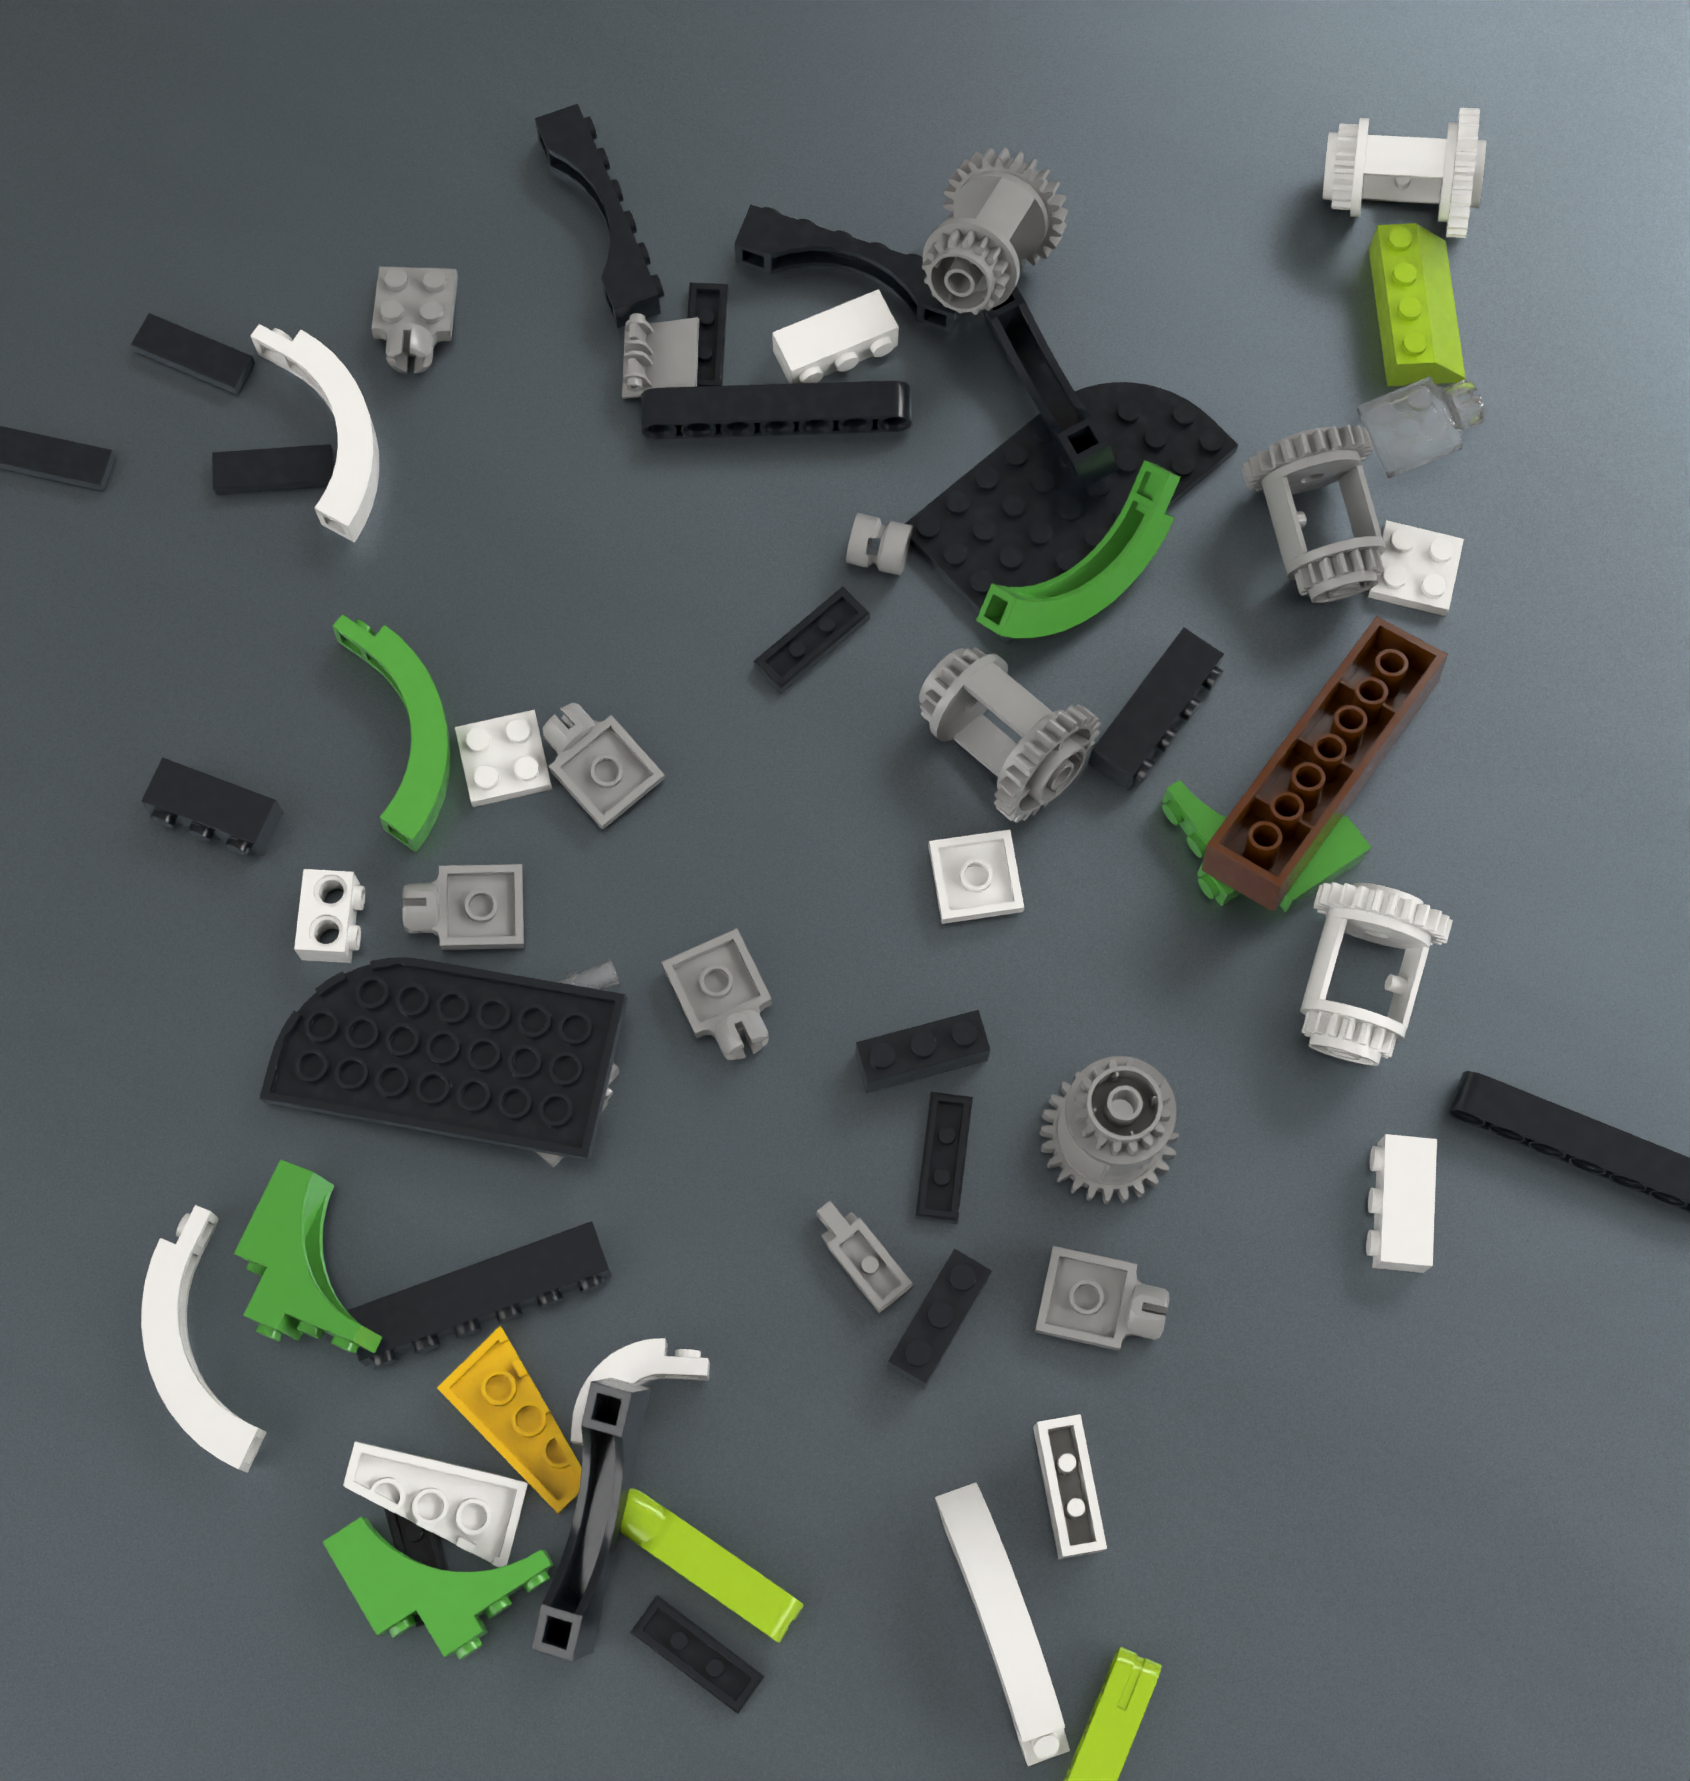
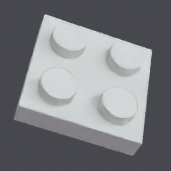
(1417, 568)
(503, 758)
(976, 876)

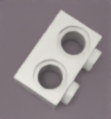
(317, 916)

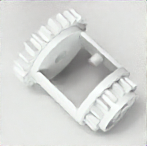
(1408, 169)
(1383, 918)

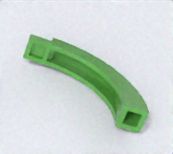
(1097, 578)
(427, 776)

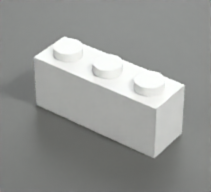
(836, 339)
(1402, 1203)
(1069, 1486)

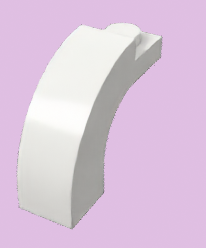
(640, 1364)

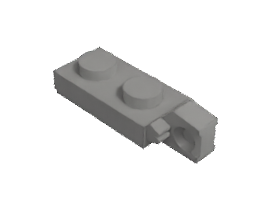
(863, 1257)

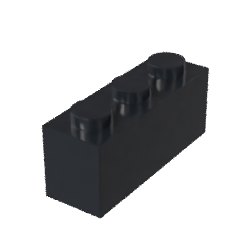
(211, 808)
(922, 1051)
(939, 1319)

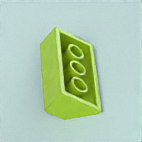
(1415, 305)

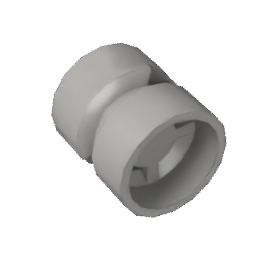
(892, 549)

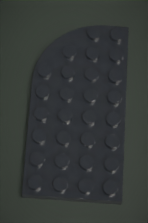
(1023, 509)
(453, 1054)

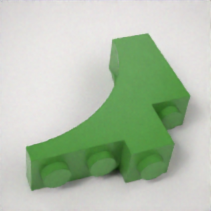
(1336, 855)
(287, 1252)
(450, 1603)

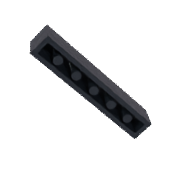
(482, 1293)

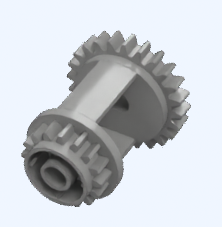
(996, 223)
(1308, 463)
(1051, 744)
(1112, 1128)

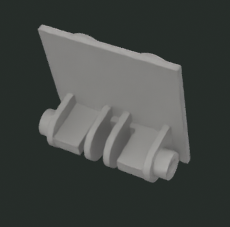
(659, 354)

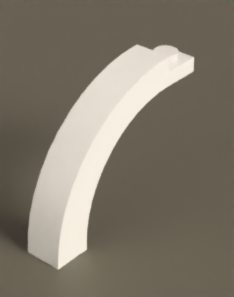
(356, 471)
(170, 1351)
(1005, 1623)

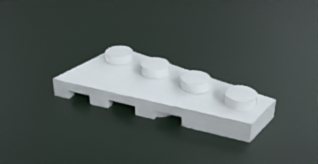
(451, 1500)

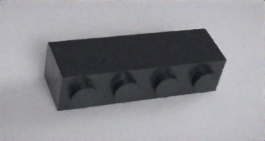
(1156, 709)

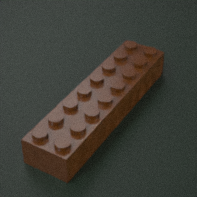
(1323, 763)

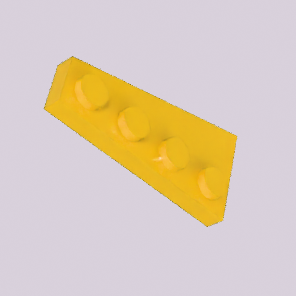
(512, 1416)

